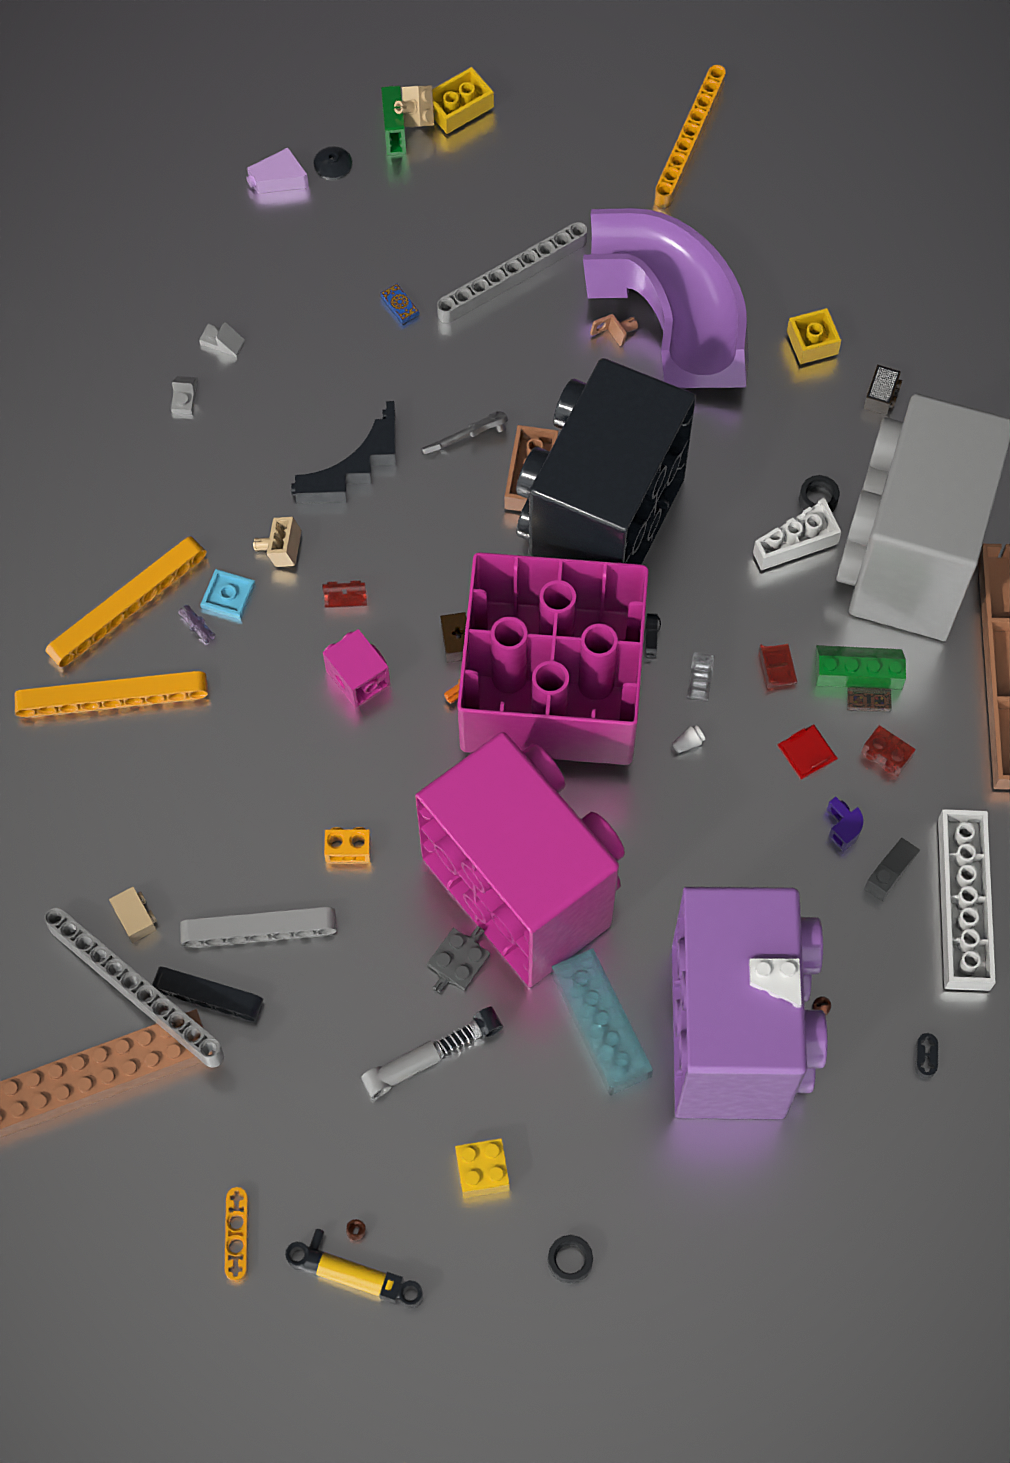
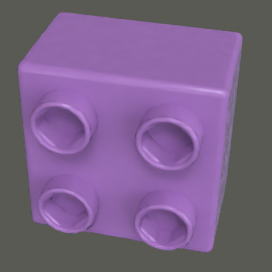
(735, 1043)

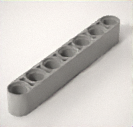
(258, 927)

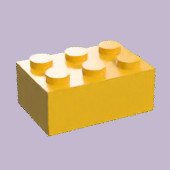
(461, 100)

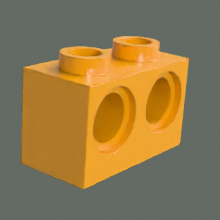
(347, 851)

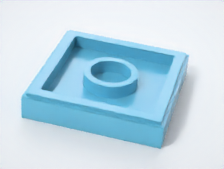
(228, 594)

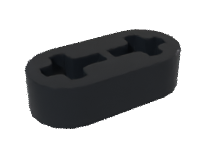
(932, 1055)

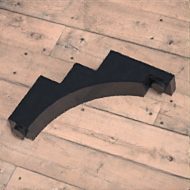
(330, 483)

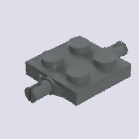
(458, 959)

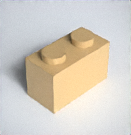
(133, 915)

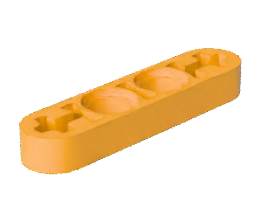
(236, 1234)

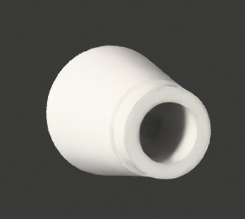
(689, 739)

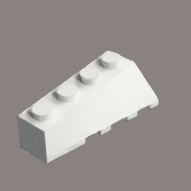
(800, 536)

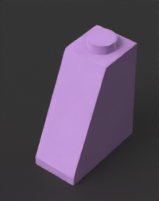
(277, 173)

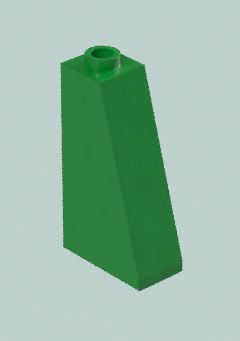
(392, 121)

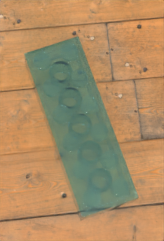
(601, 1022)

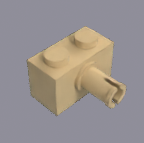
(416, 106)
(283, 542)

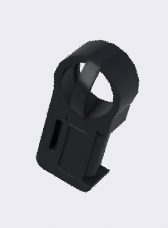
(651, 634)

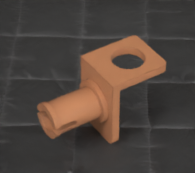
(617, 329)

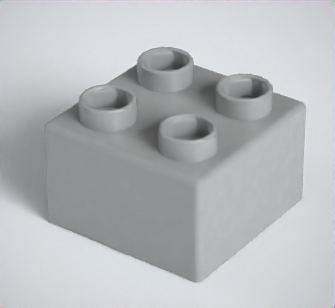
(923, 515)

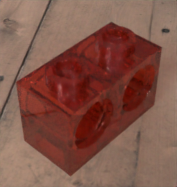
(891, 747)

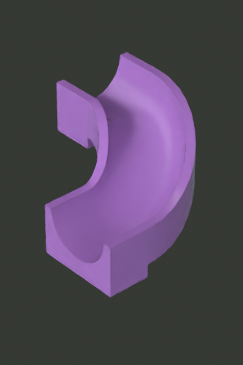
(683, 283)

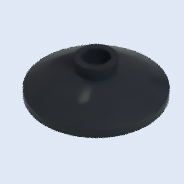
(333, 168)

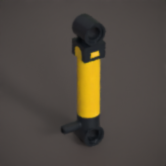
(385, 1285)

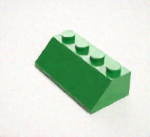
(860, 667)

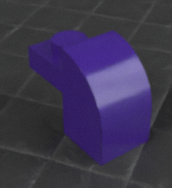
(849, 823)

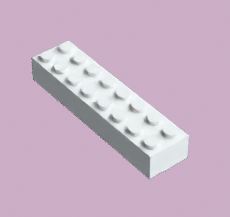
(966, 900)

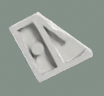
(778, 978)

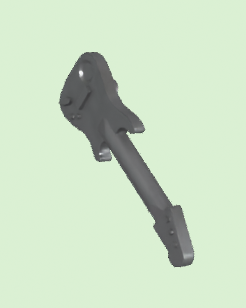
(493, 420)

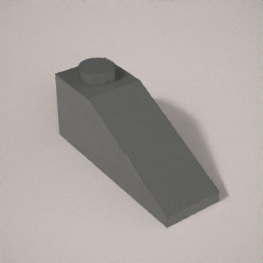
(891, 869)

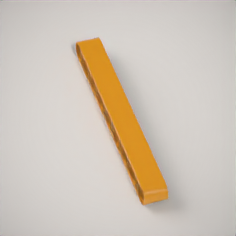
(689, 136)
(125, 601)
(110, 694)

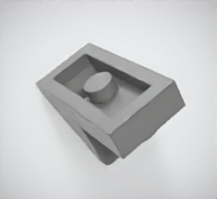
(222, 339)
(183, 394)

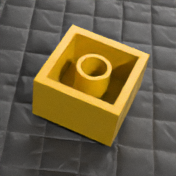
(813, 336)
(482, 1168)

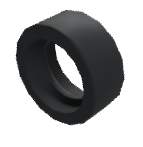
(821, 482)
(588, 1256)

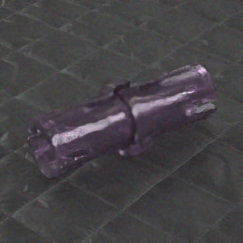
(197, 624)

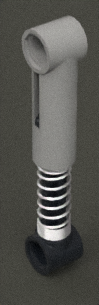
(382, 1079)

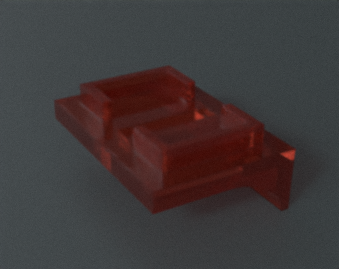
(334, 595)
(776, 656)

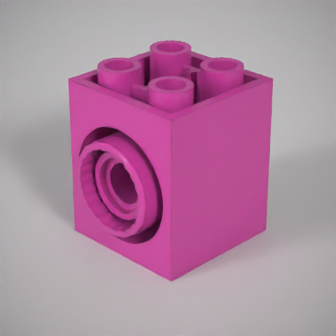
(356, 667)

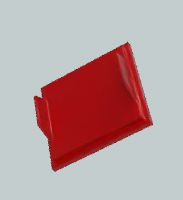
(807, 751)

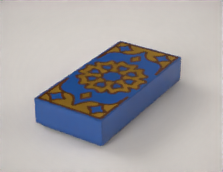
(399, 303)

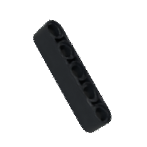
(207, 994)

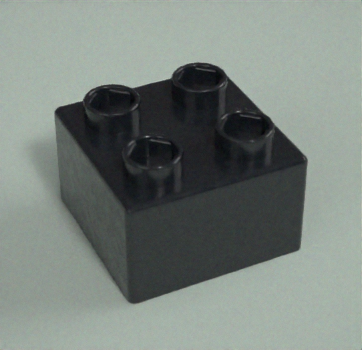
(609, 469)

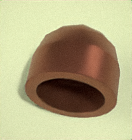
(826, 1008)
(351, 1227)

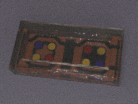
(869, 699)

